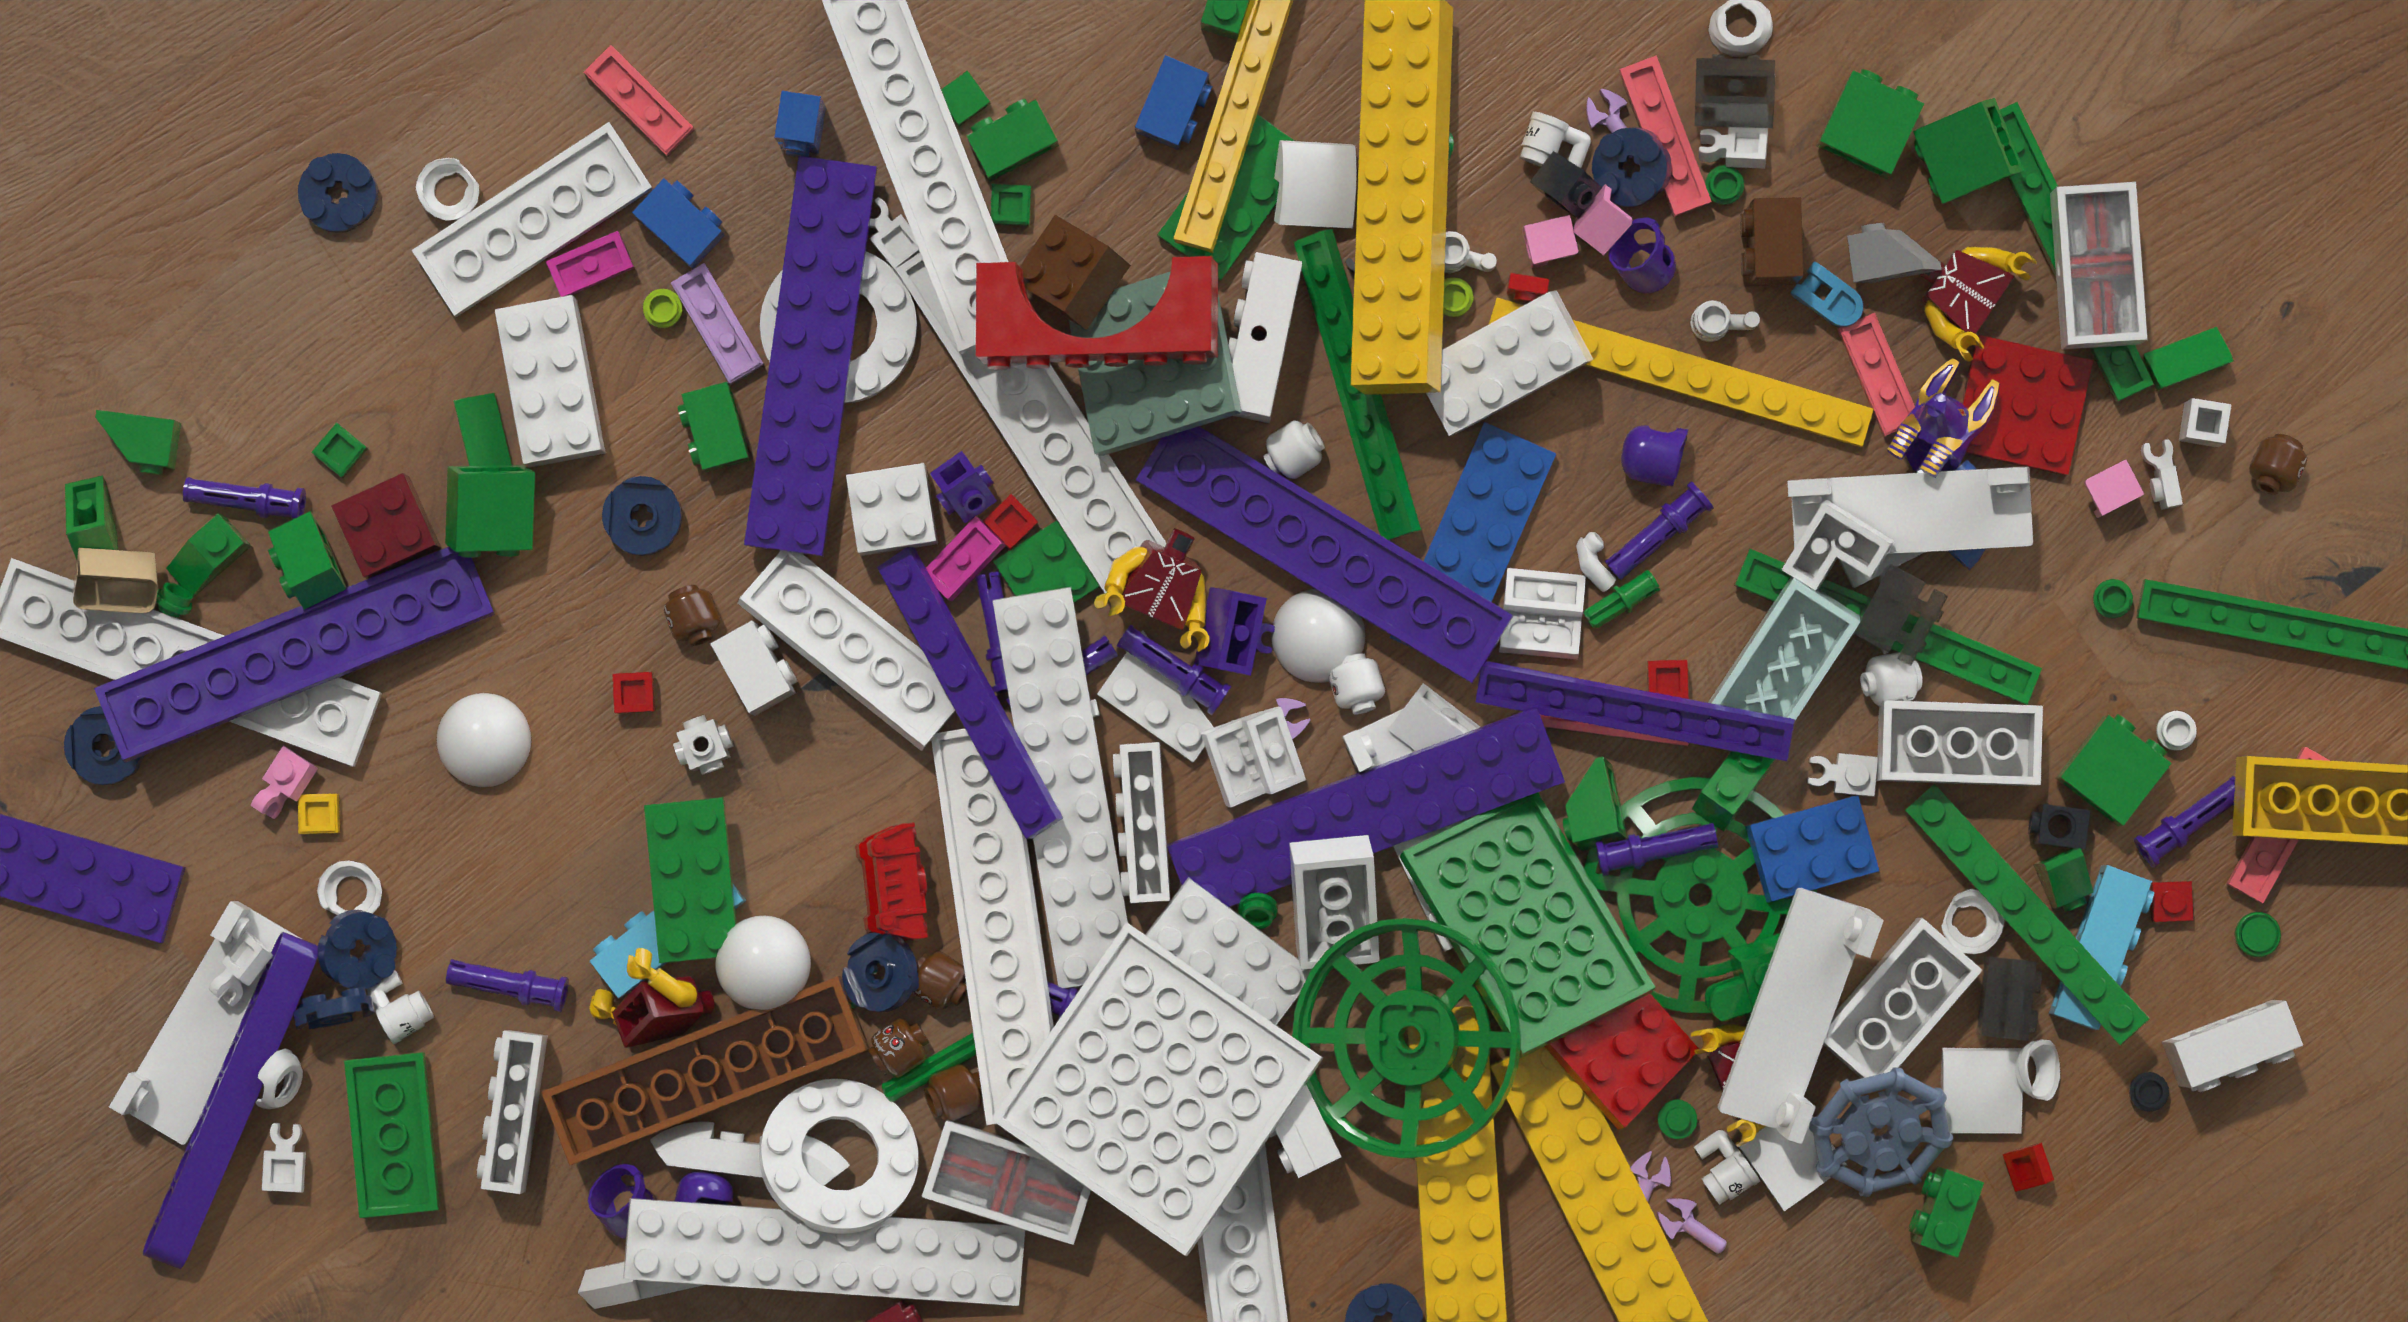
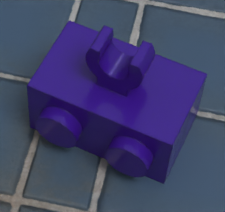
(1233, 631)

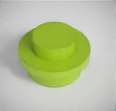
(1457, 297)
(662, 308)

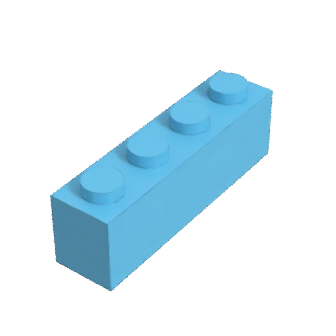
(2107, 934)
(613, 954)

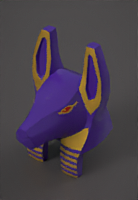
(1940, 426)

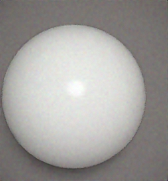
(1315, 635)
(483, 740)
(763, 962)

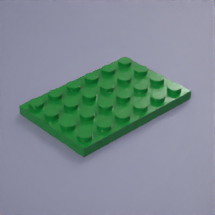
(1537, 915)

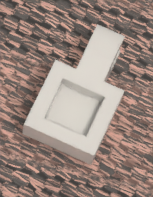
(2165, 484)
(242, 965)

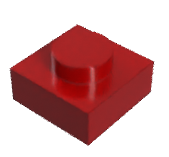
(1526, 287)
(1011, 521)
(1668, 677)
(633, 692)
(2172, 901)
(2028, 1167)

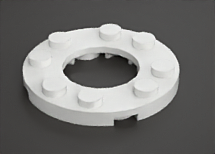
(894, 333)
(838, 1209)

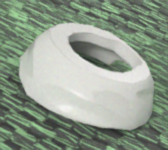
(1739, 46)
(426, 189)
(335, 873)
(1990, 934)
(280, 1064)
(2047, 1069)

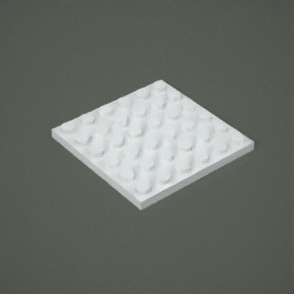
(1156, 1089)

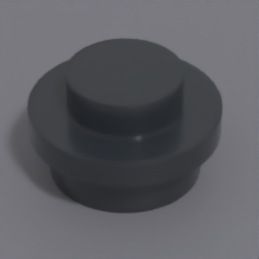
(2149, 1091)

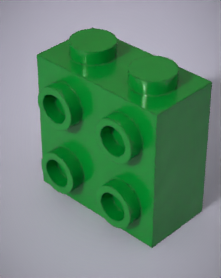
(1871, 123)
(1967, 151)
(490, 509)
(2114, 769)
(1946, 1211)

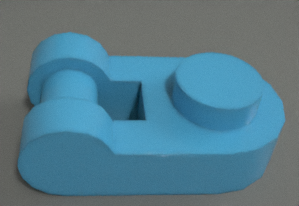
(1840, 307)

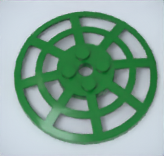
(1672, 889)
(1386, 1042)

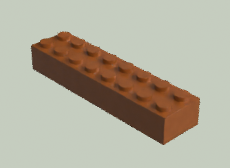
(704, 1071)

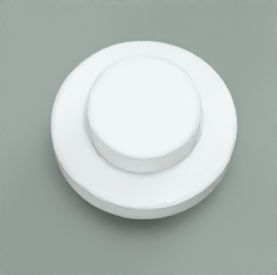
(2176, 730)

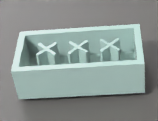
(1788, 653)

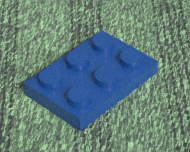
(1812, 848)

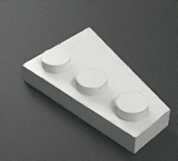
(1156, 705)

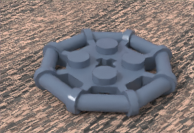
(1886, 1150)

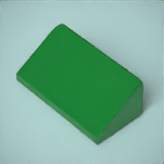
(2187, 358)
(482, 430)

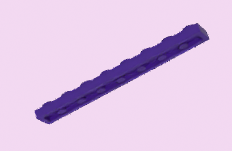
(970, 692)
(1635, 710)

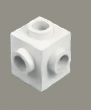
(717, 751)

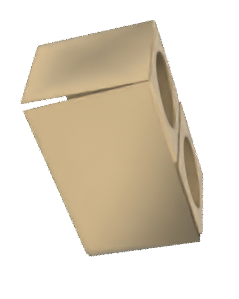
(132, 582)

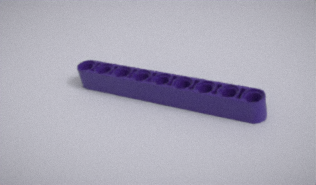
(230, 1101)

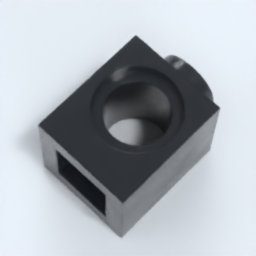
(1566, 184)
(2077, 826)

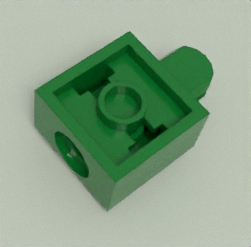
(1738, 994)

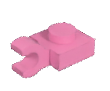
(287, 778)

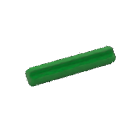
(920, 1075)

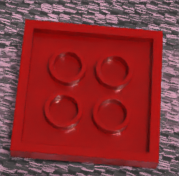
(2035, 406)
(1625, 1057)

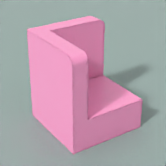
(1602, 222)
(1549, 240)
(2113, 488)

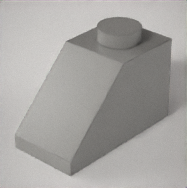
(1887, 255)

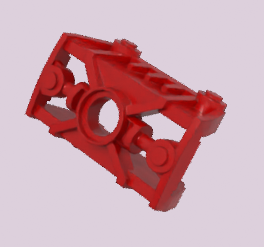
(894, 882)

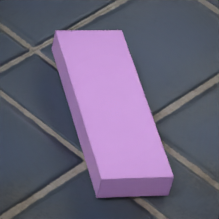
(717, 323)

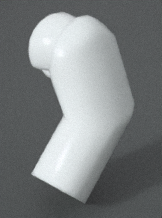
(1589, 562)

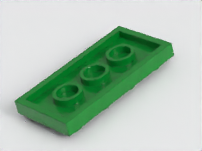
(1249, 203)
(690, 878)
(392, 1135)

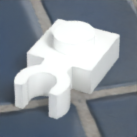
(1740, 147)
(893, 237)
(1851, 774)
(284, 1167)

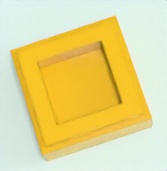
(318, 814)

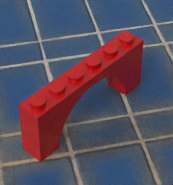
(1176, 328)

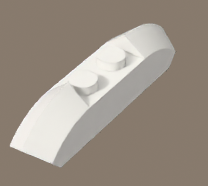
(696, 1148)
(606, 1287)

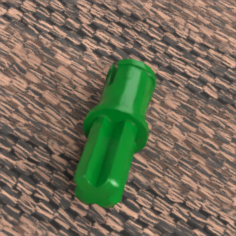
(1622, 599)

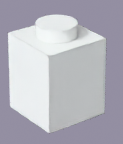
(2205, 422)

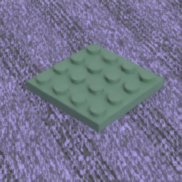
(1149, 401)

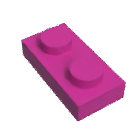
(590, 264)
(964, 558)

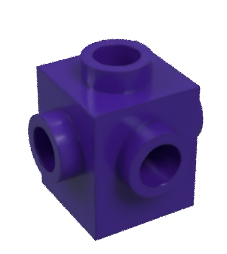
(963, 487)

